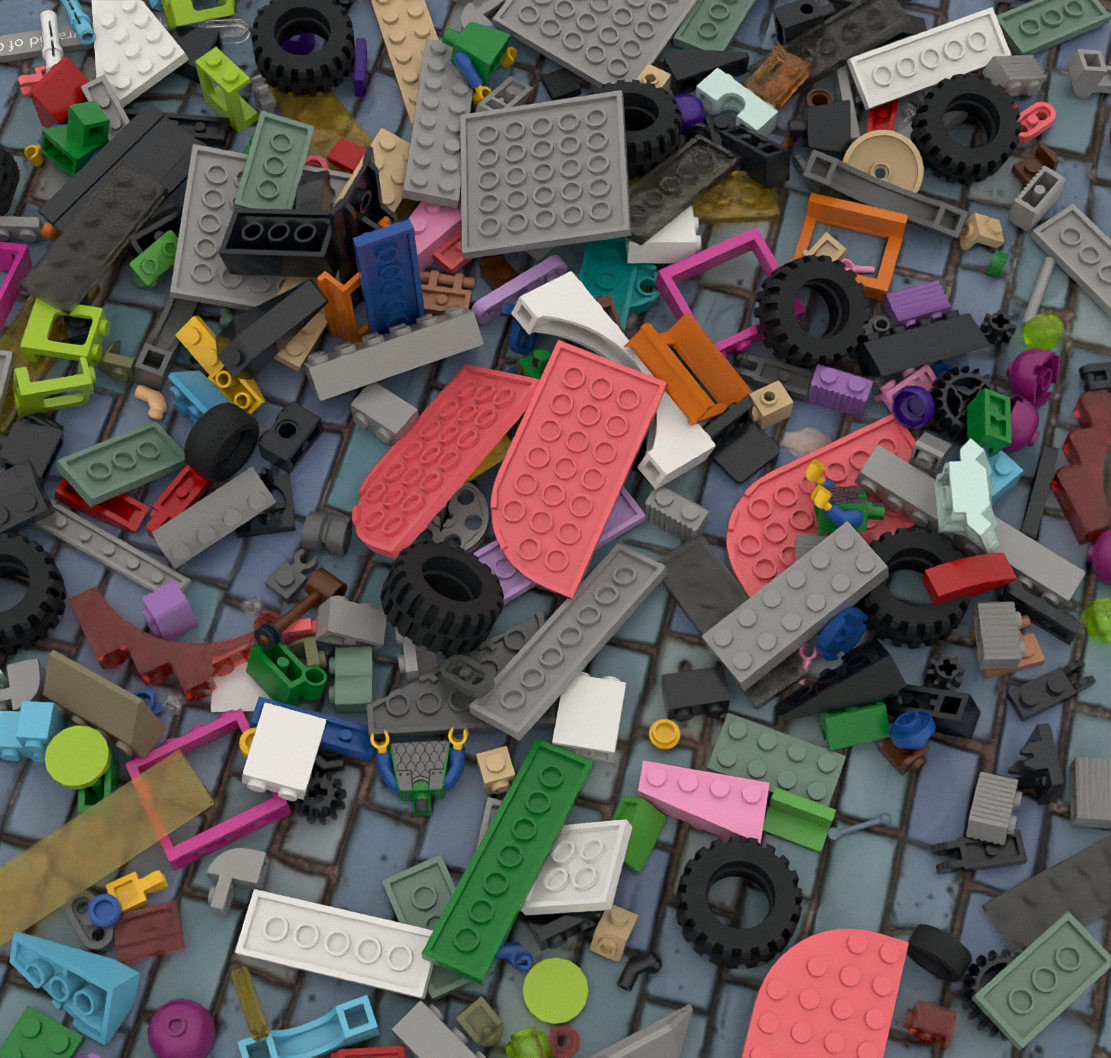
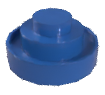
(912, 729)

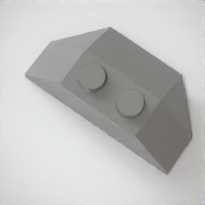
(657, 1040)

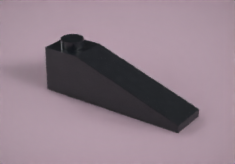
(265, 330)
(862, 678)

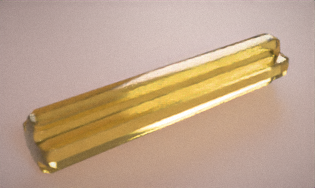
(250, 1003)

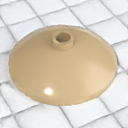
(888, 152)

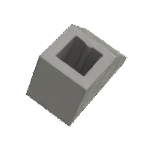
(930, 454)

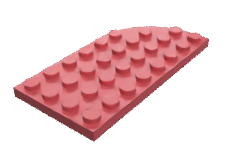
(438, 456)
(570, 464)
(781, 504)
(828, 998)

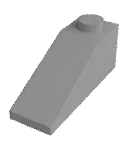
(508, 94)

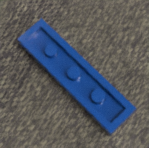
(338, 735)

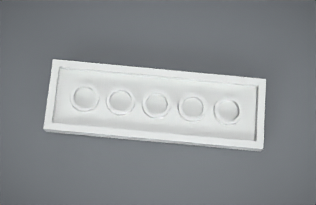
(927, 58)
(336, 943)

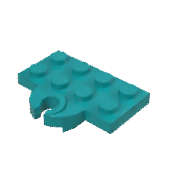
(607, 272)

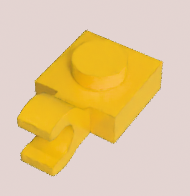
(132, 890)

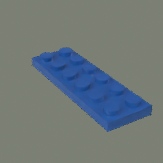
(389, 276)

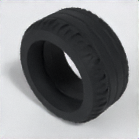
(221, 441)

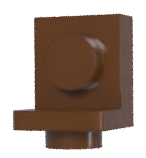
(1027, 168)
(496, 271)
(903, 758)

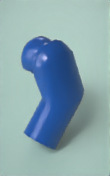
(516, 956)

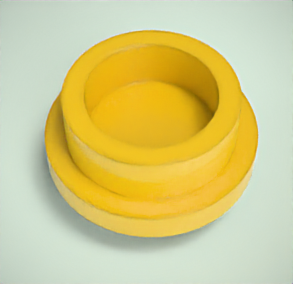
(664, 734)

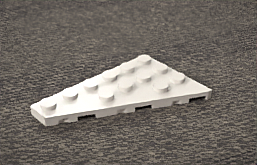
(132, 47)

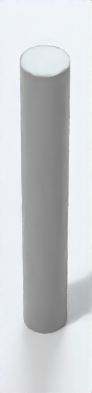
(1039, 290)

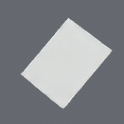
(236, 691)

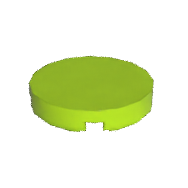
(77, 757)
(555, 991)

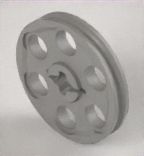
(459, 515)

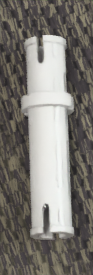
(49, 24)

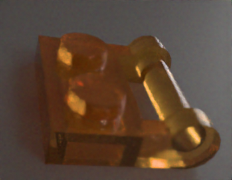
(783, 81)

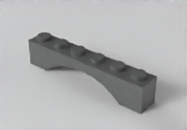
(874, 192)
(162, 345)

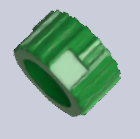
(997, 263)

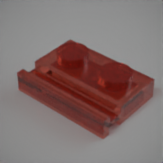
(149, 932)

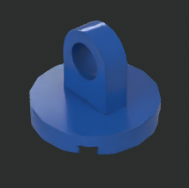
(517, 332)
(841, 633)

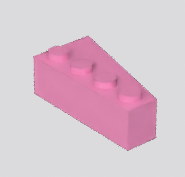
(434, 227)
(706, 799)

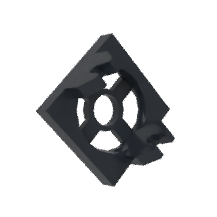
(268, 523)
(1042, 766)

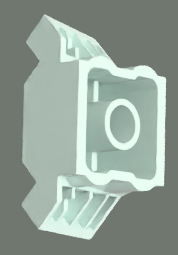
(965, 498)

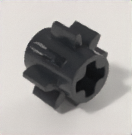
(998, 328)
(944, 672)

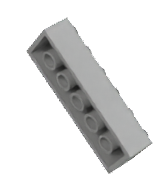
(392, 352)
(795, 605)

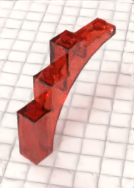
(1080, 484)
(155, 658)

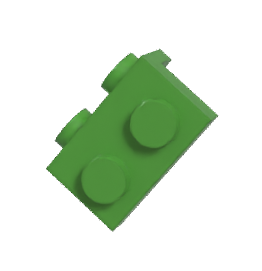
(155, 260)

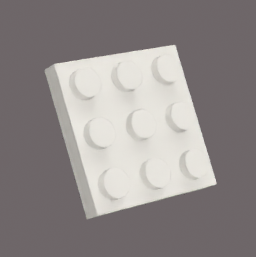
(581, 869)

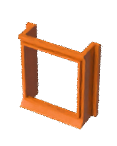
(860, 219)
(339, 309)
(701, 357)

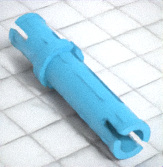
(82, 25)

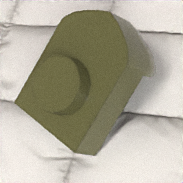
(116, 365)
(308, 649)
(481, 1023)

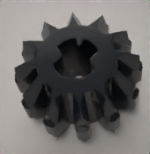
(331, 796)

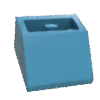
(194, 394)

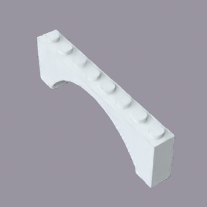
(571, 312)

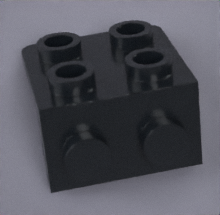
(740, 443)
(556, 928)

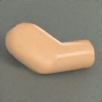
(155, 401)

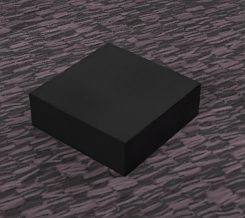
(561, 84)

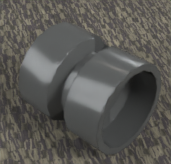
(331, 534)

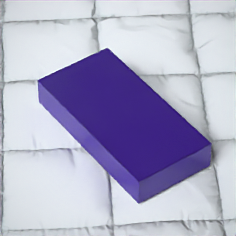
(360, 67)

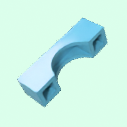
(338, 1029)

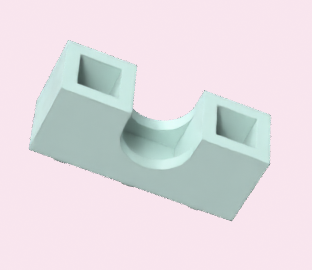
(722, 93)

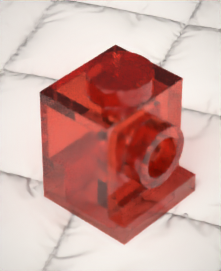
(931, 1023)

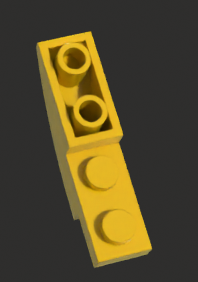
(202, 345)

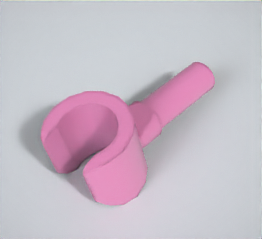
(857, 269)
(807, 659)

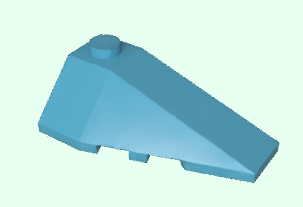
(86, 985)

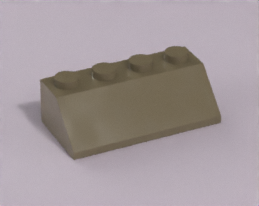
(102, 706)

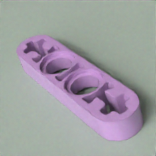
(491, 305)

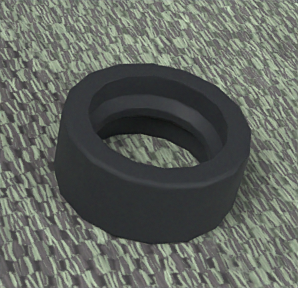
(938, 953)

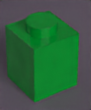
(88, 123)

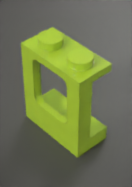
(182, 12)
(225, 97)
(39, 326)
(30, 396)

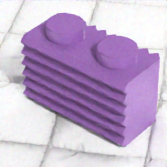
(916, 303)
(839, 390)
(168, 612)

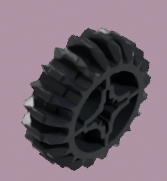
(946, 394)
(973, 983)

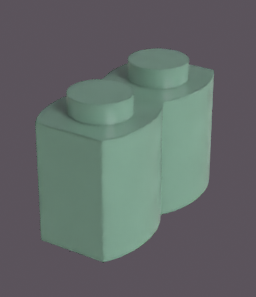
(353, 678)

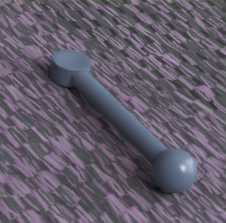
(834, 833)

